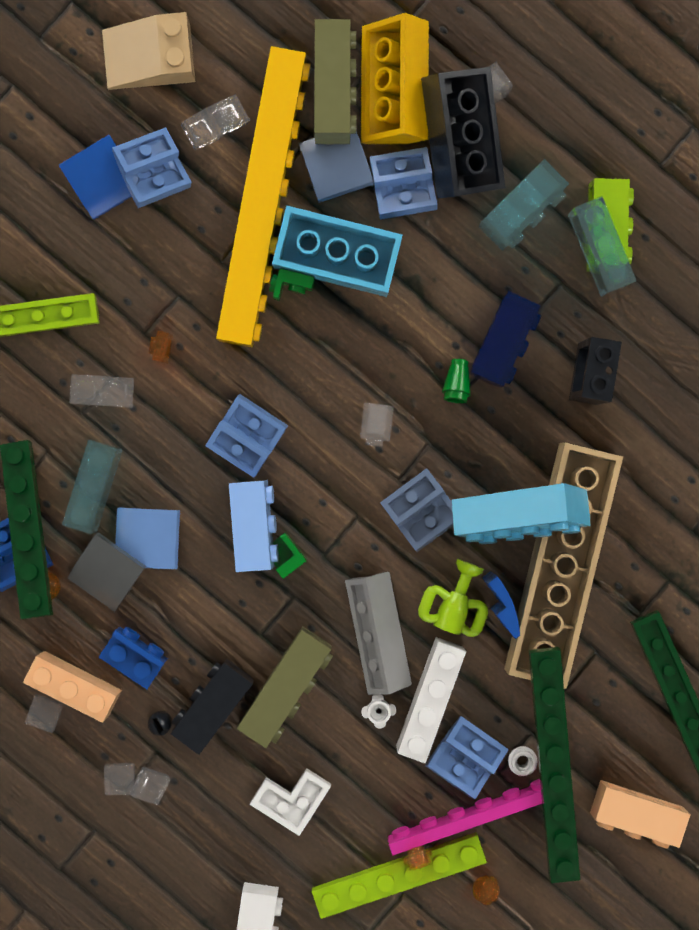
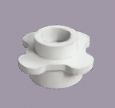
(378, 719)

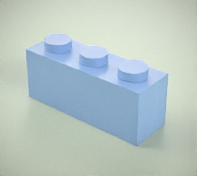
(253, 526)

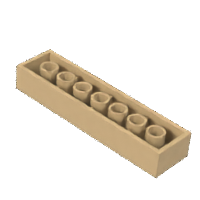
(564, 564)

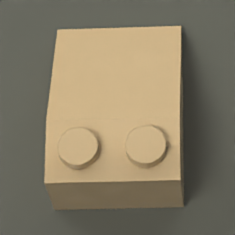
(149, 52)

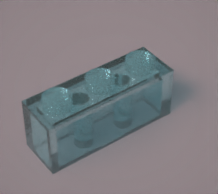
(524, 206)
(601, 246)
(92, 486)

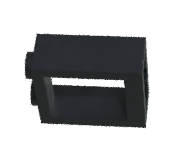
(589, 379)

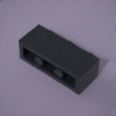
(211, 705)

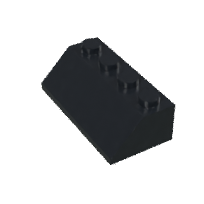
(463, 132)

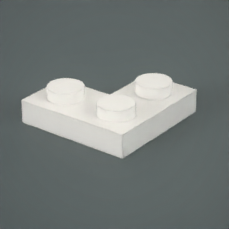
(294, 807)

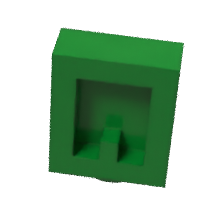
(296, 281)

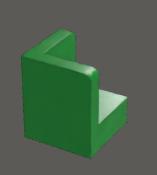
(289, 555)

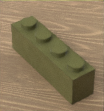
(332, 81)
(284, 687)

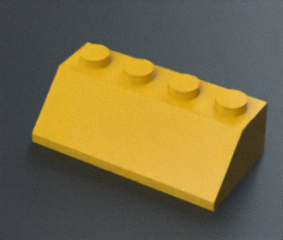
(391, 84)

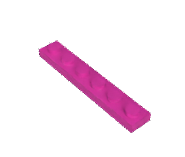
(464, 819)

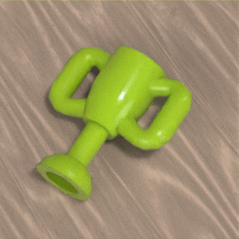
(455, 604)

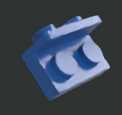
(133, 656)

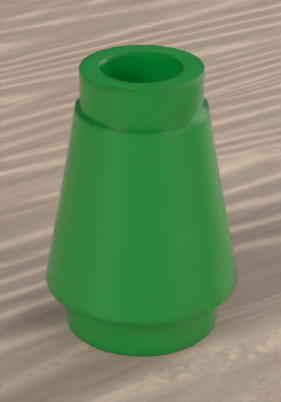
(457, 383)

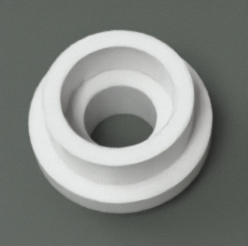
(528, 767)

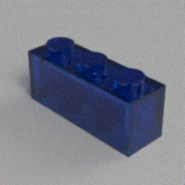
(505, 340)

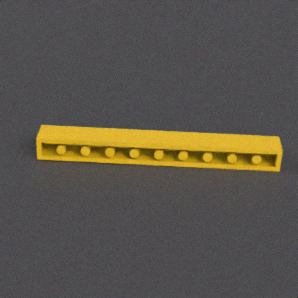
(262, 197)

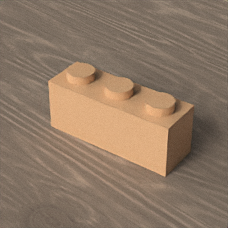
(72, 686)
(639, 815)

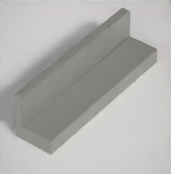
(378, 634)

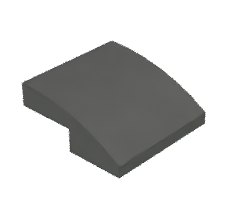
(106, 571)

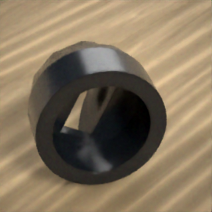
(164, 720)

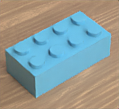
(337, 251)
(521, 513)

